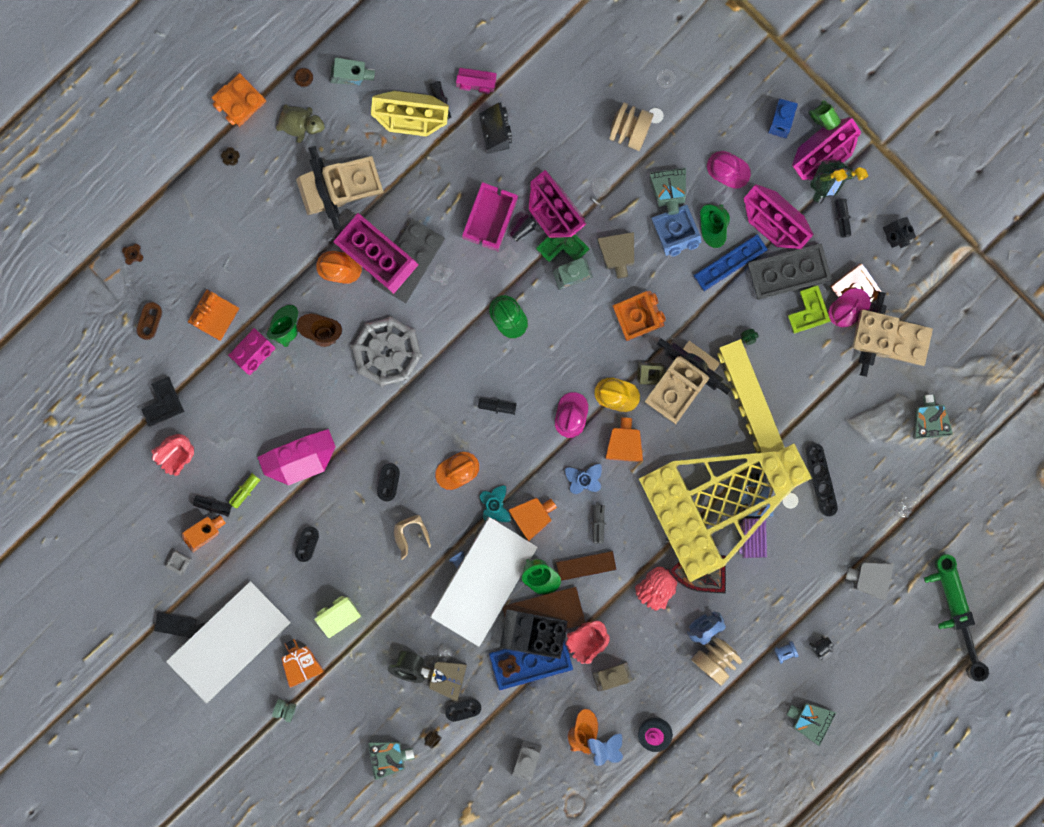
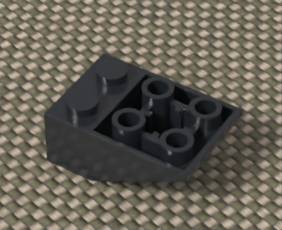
(494, 128)
(533, 634)

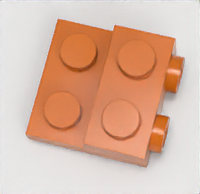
(238, 100)
(639, 315)

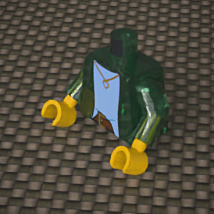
(831, 177)

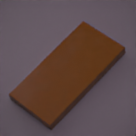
(557, 605)

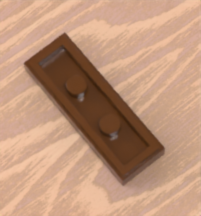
(586, 566)

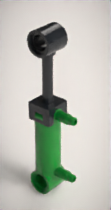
(960, 614)

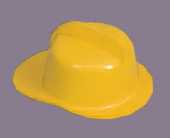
(617, 394)

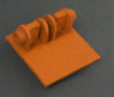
(213, 315)

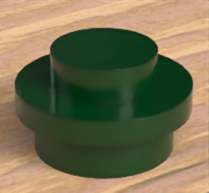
(749, 336)

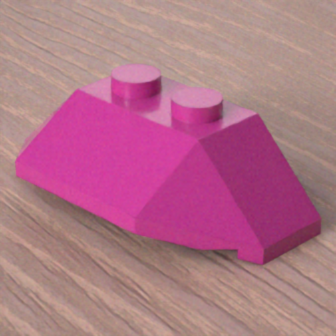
(826, 145)
(553, 208)
(776, 218)
(299, 458)

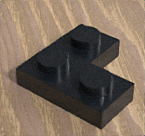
(168, 405)

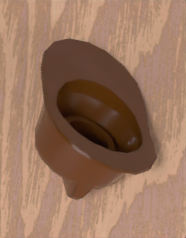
(319, 329)

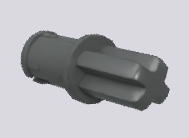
(598, 523)

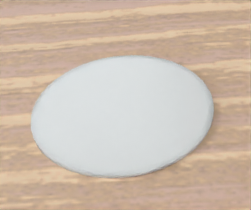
(658, 115)
(790, 501)

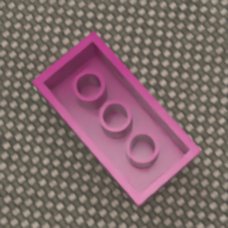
(375, 253)

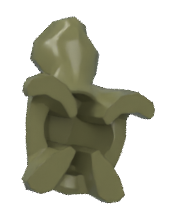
(298, 120)

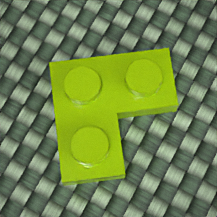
(814, 313)

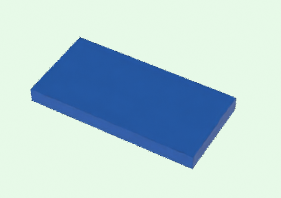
(532, 667)

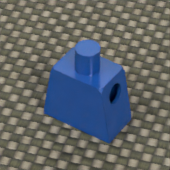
(783, 118)

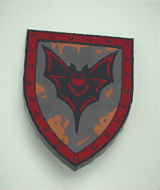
(709, 583)

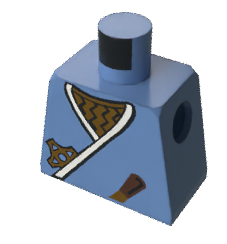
(747, 499)

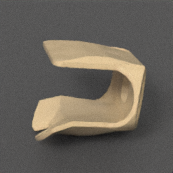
(399, 535)

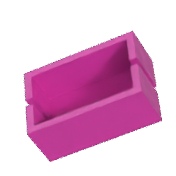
(490, 217)

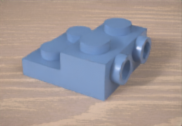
(677, 231)

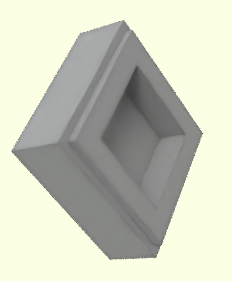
(178, 563)

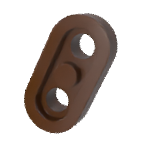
(147, 320)

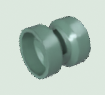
(287, 714)

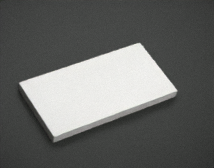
(483, 582)
(228, 642)

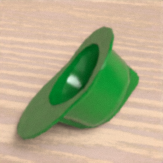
(714, 224)
(508, 316)
(283, 325)
(540, 577)

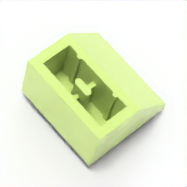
(338, 616)

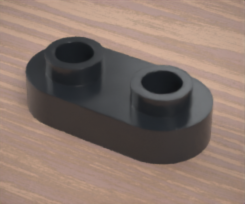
(388, 482)

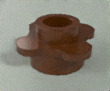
(132, 249)
(508, 671)

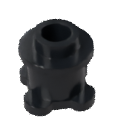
(822, 647)

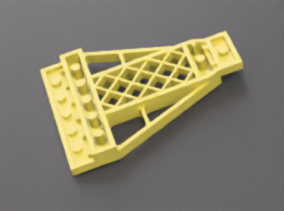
(683, 520)

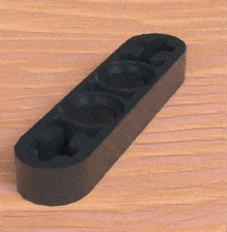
(824, 479)

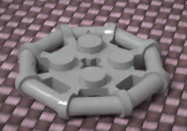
(377, 345)

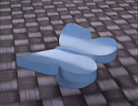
(584, 479)
(607, 750)

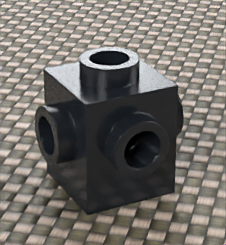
(899, 233)

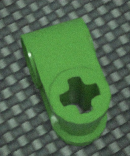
(825, 116)

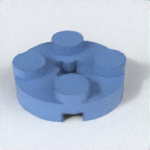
(705, 627)

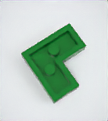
(571, 245)

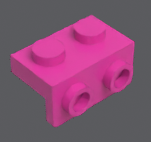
(477, 80)
(251, 351)

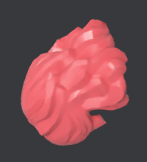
(173, 453)
(656, 588)
(587, 641)

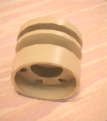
(631, 126)
(717, 660)

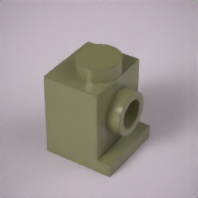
(643, 370)

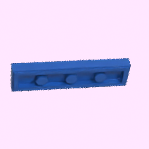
(730, 262)

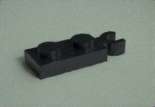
(176, 625)

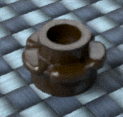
(225, 156)
(432, 739)

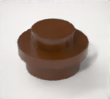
(303, 77)

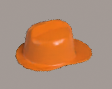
(338, 267)
(457, 470)
(585, 728)

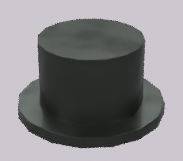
(408, 667)

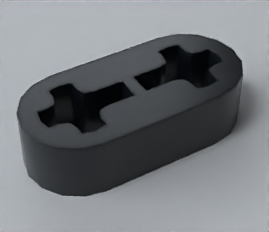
(311, 546)
(464, 715)

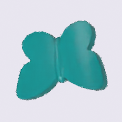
(494, 504)

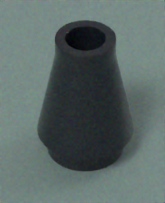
(523, 227)

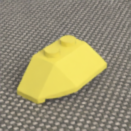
(409, 112)

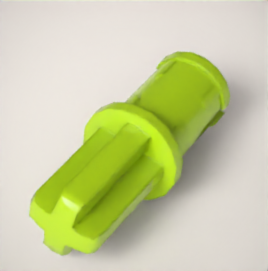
(244, 491)

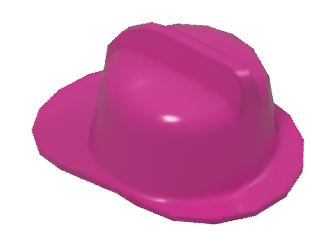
(728, 169)
(847, 307)
(571, 414)

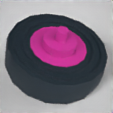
(655, 734)

